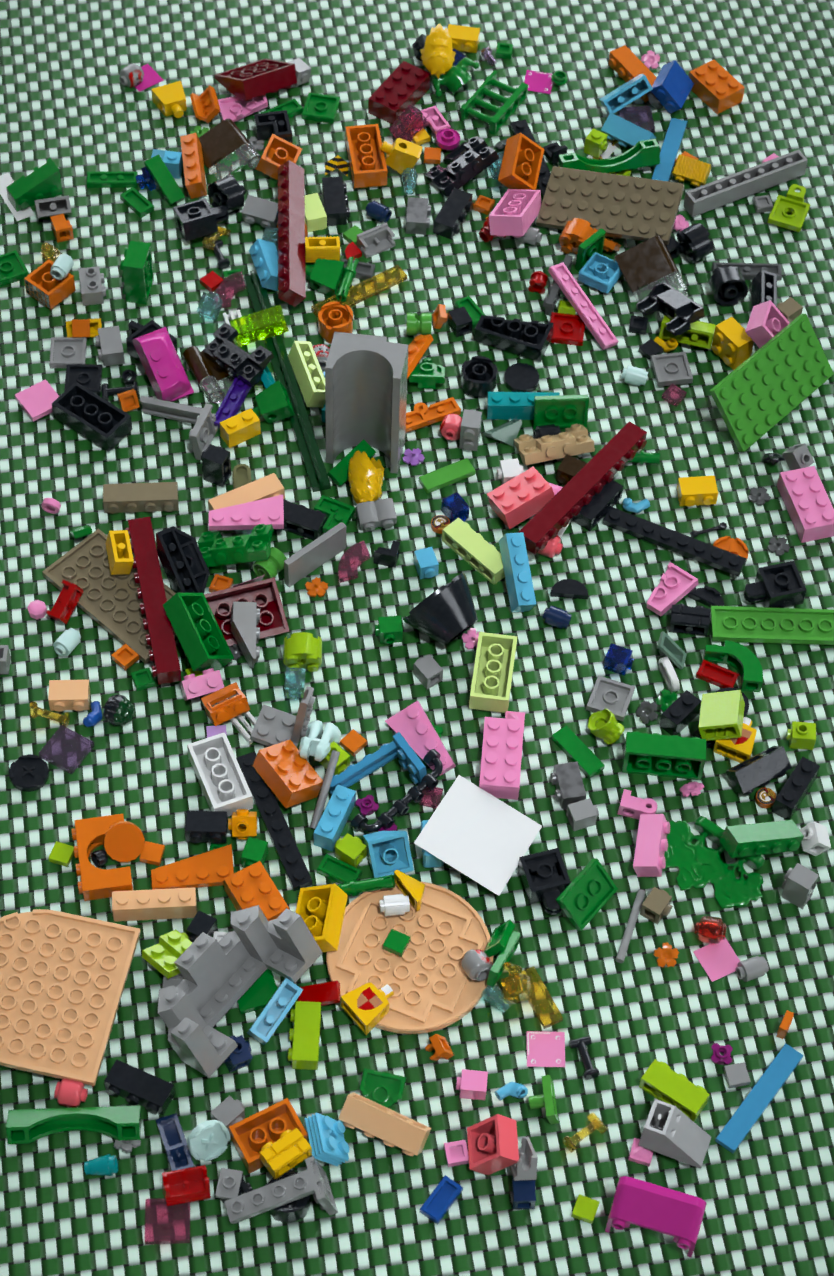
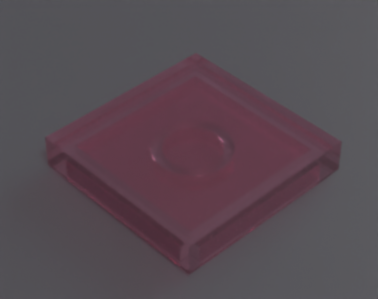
(166, 1223)

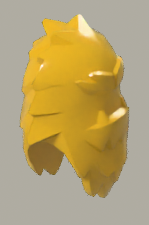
(438, 51)
(365, 477)

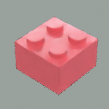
(492, 1144)

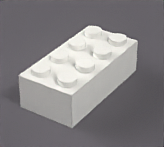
(219, 774)

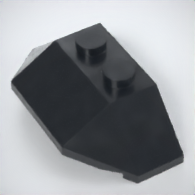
(182, 561)

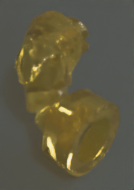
(49, 252)

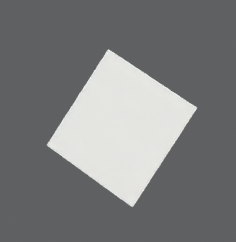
(478, 835)

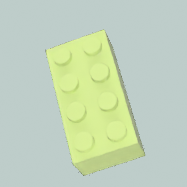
(493, 672)

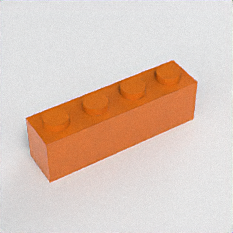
(629, 66)
(193, 165)

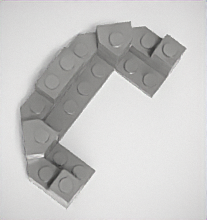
(222, 972)

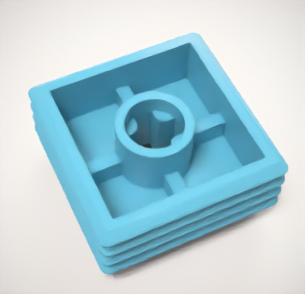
(600, 273)
(327, 1139)

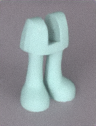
(314, 746)

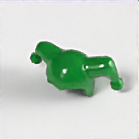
(455, 77)

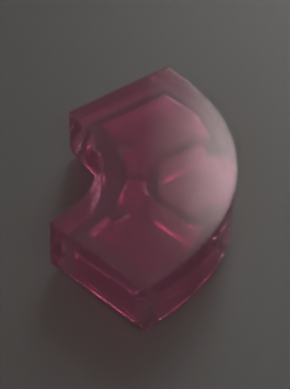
(229, 287)
(352, 560)

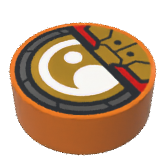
(438, 523)
(765, 797)

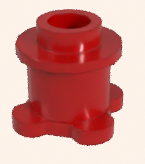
(538, 282)

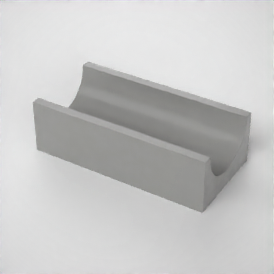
(366, 396)

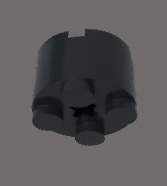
(227, 193)
(695, 242)
(728, 286)
(478, 376)
(291, 1211)

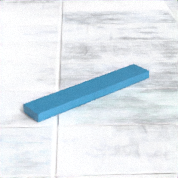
(670, 149)
(759, 1098)

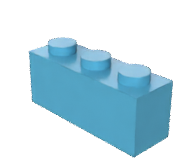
(626, 94)
(624, 131)
(266, 263)
(334, 817)
(274, 1011)

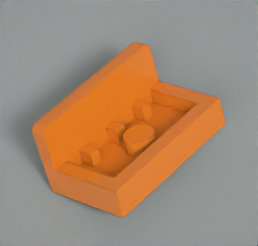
(205, 105)

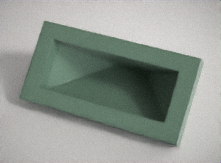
(506, 432)
(671, 650)

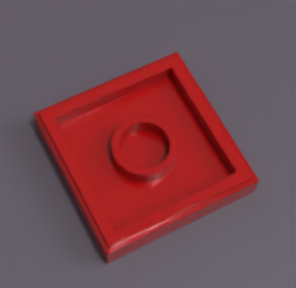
(567, 329)

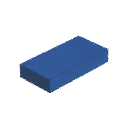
(441, 1199)

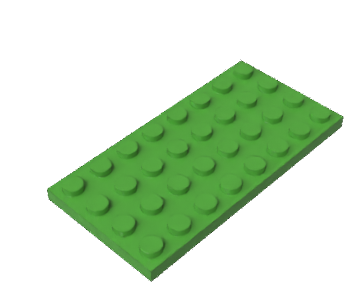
(771, 382)

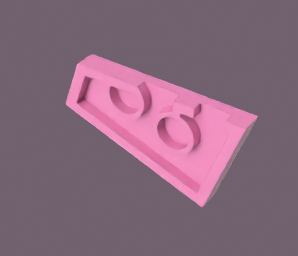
(236, 108)
(671, 589)

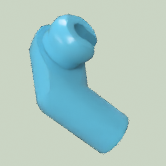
(629, 506)
(511, 1089)

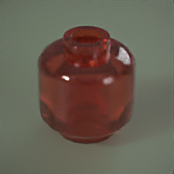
(710, 929)

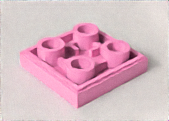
(37, 400)

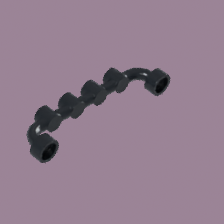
(401, 805)

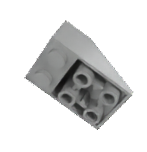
(243, 627)
(674, 1135)

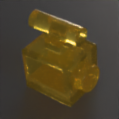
(516, 986)

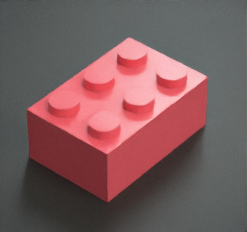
(520, 497)

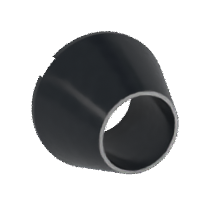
(445, 612)

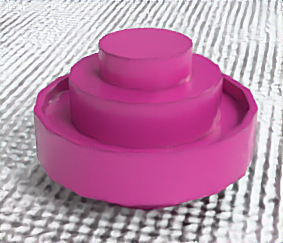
(448, 139)

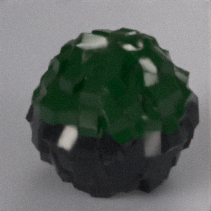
(118, 710)

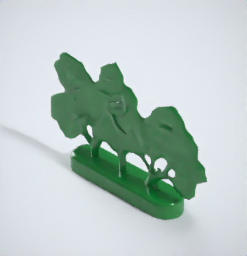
(703, 865)

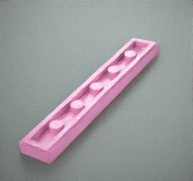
(583, 306)

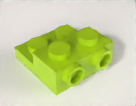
(167, 952)

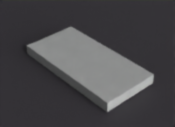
(315, 554)

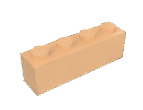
(259, 489)
(154, 904)
(385, 1124)

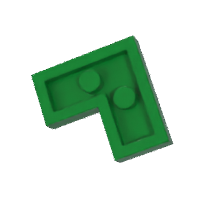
(335, 511)

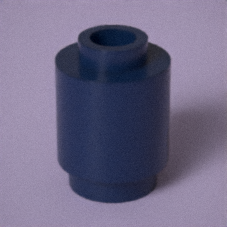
(378, 211)
(557, 617)

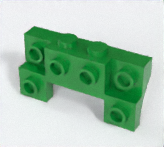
(236, 549)

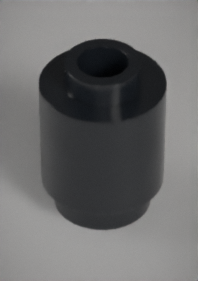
(544, 430)

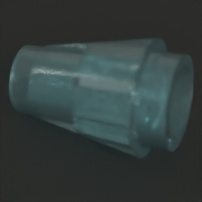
(409, 180)
(495, 997)

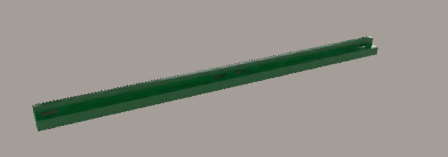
(299, 422)

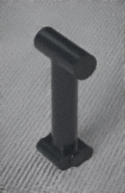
(222, 262)
(106, 391)
(581, 1043)

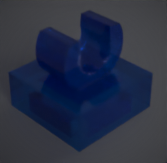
(145, 179)

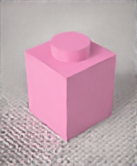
(472, 1084)

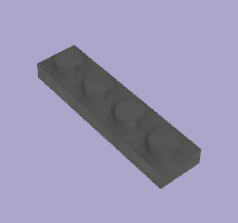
(554, 290)

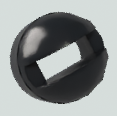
(125, 376)
(98, 858)

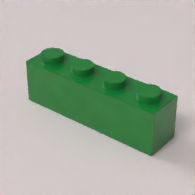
(761, 838)

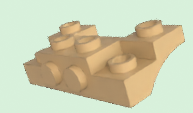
(548, 447)

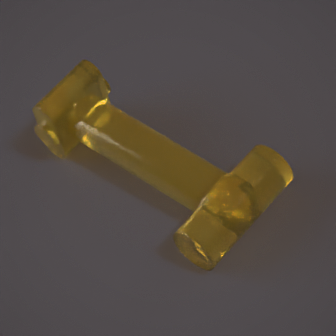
(210, 242)
(36, 711)
(595, 1124)

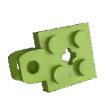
(792, 203)

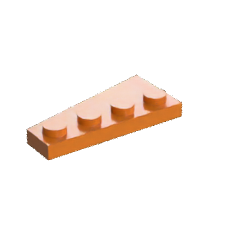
(196, 871)

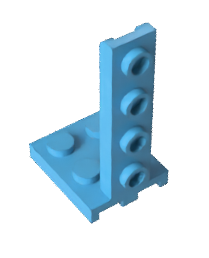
(372, 762)

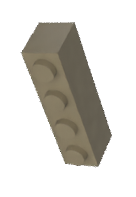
(140, 497)

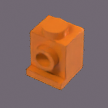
(61, 228)

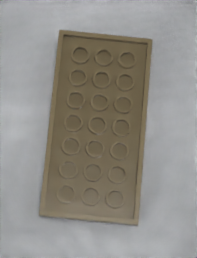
(617, 203)
(106, 597)

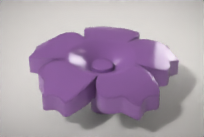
(413, 457)

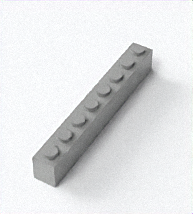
(745, 183)

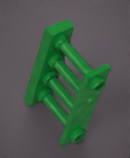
(503, 113)

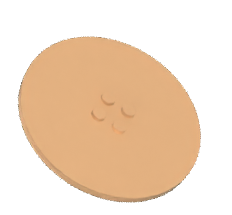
(429, 977)

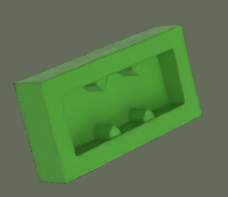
(546, 1100)

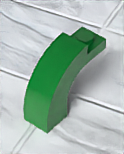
(739, 658)

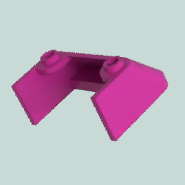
(657, 1210)

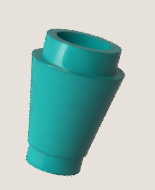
(103, 1165)

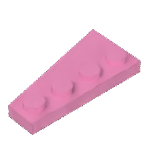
(248, 515)
(420, 734)

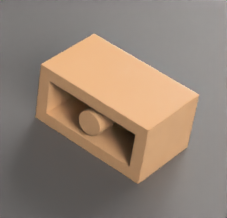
(69, 695)

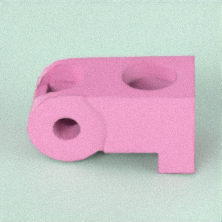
(634, 806)

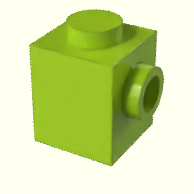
(595, 143)
(801, 735)
(343, 760)
(350, 850)

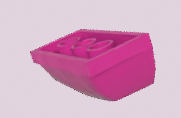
(163, 365)

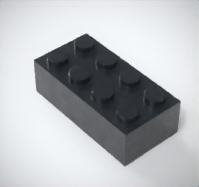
(92, 416)

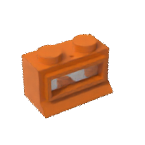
(225, 704)

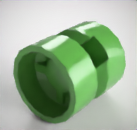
(418, 324)
(271, 566)

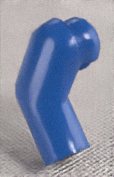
(94, 716)

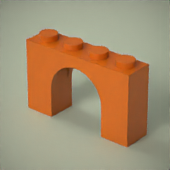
(97, 882)

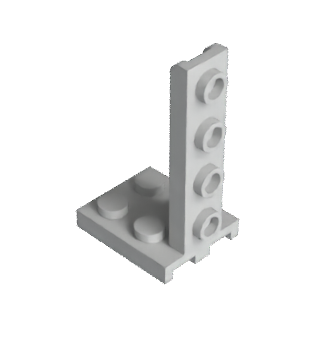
(204, 429)
(279, 726)
(284, 1191)

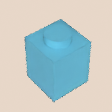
(426, 563)

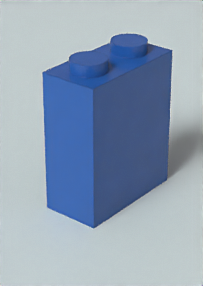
(672, 86)

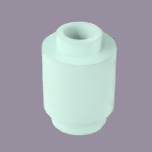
(61, 266)
(634, 375)
(67, 642)

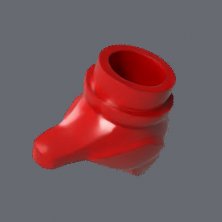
(485, 232)

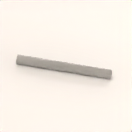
(325, 789)
(630, 926)

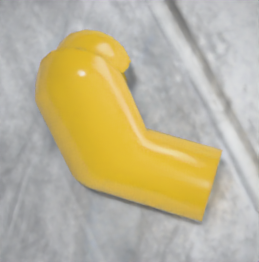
(667, 345)

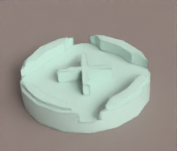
(208, 1140)

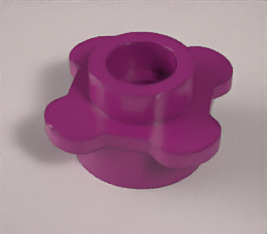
(363, 808)
(721, 1059)

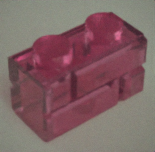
(408, 124)

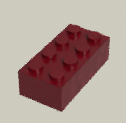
(398, 91)

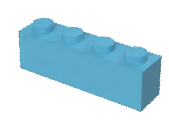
(517, 572)

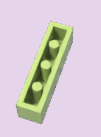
(308, 373)
(474, 550)

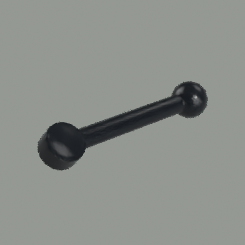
(722, 526)

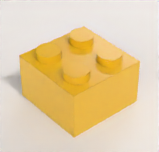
(732, 343)

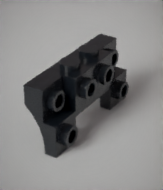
(463, 169)
(673, 305)
(234, 359)

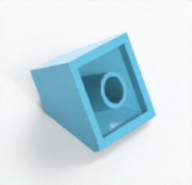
(172, 160)
(388, 852)

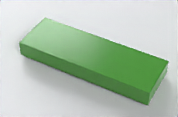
(447, 475)

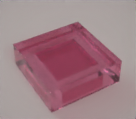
(674, 395)
(432, 797)

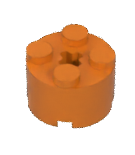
(574, 234)
(334, 318)

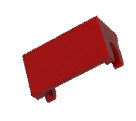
(65, 602)
(186, 1185)

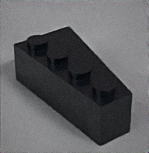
(515, 336)

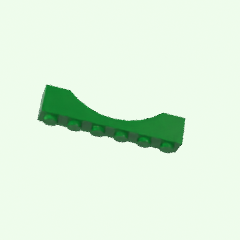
(640, 155)
(32, 1124)

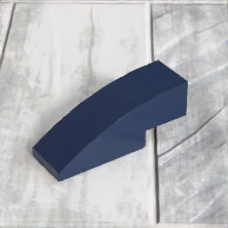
(174, 1142)

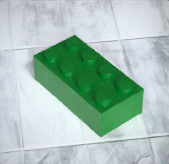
(198, 631)
(664, 755)

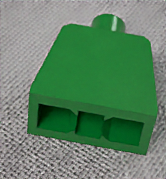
(325, 276)
(274, 403)

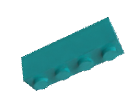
(512, 404)

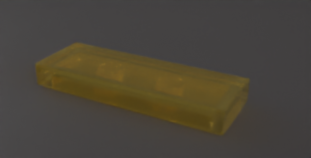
(542, 1002)

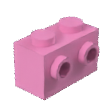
(202, 685)

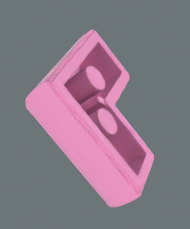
(435, 119)

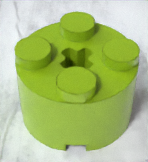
(303, 651)

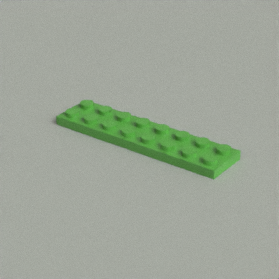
(772, 625)

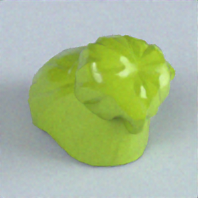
(605, 726)

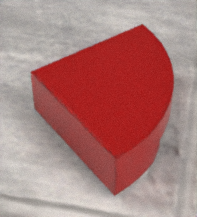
(352, 251)

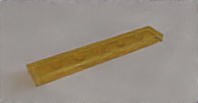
(367, 288)

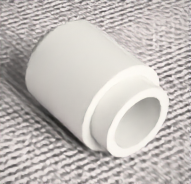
(394, 905)

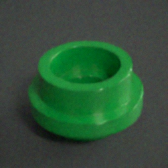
(559, 78)

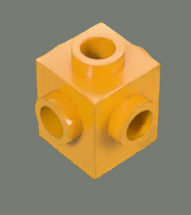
(243, 824)

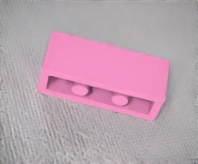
(651, 845)

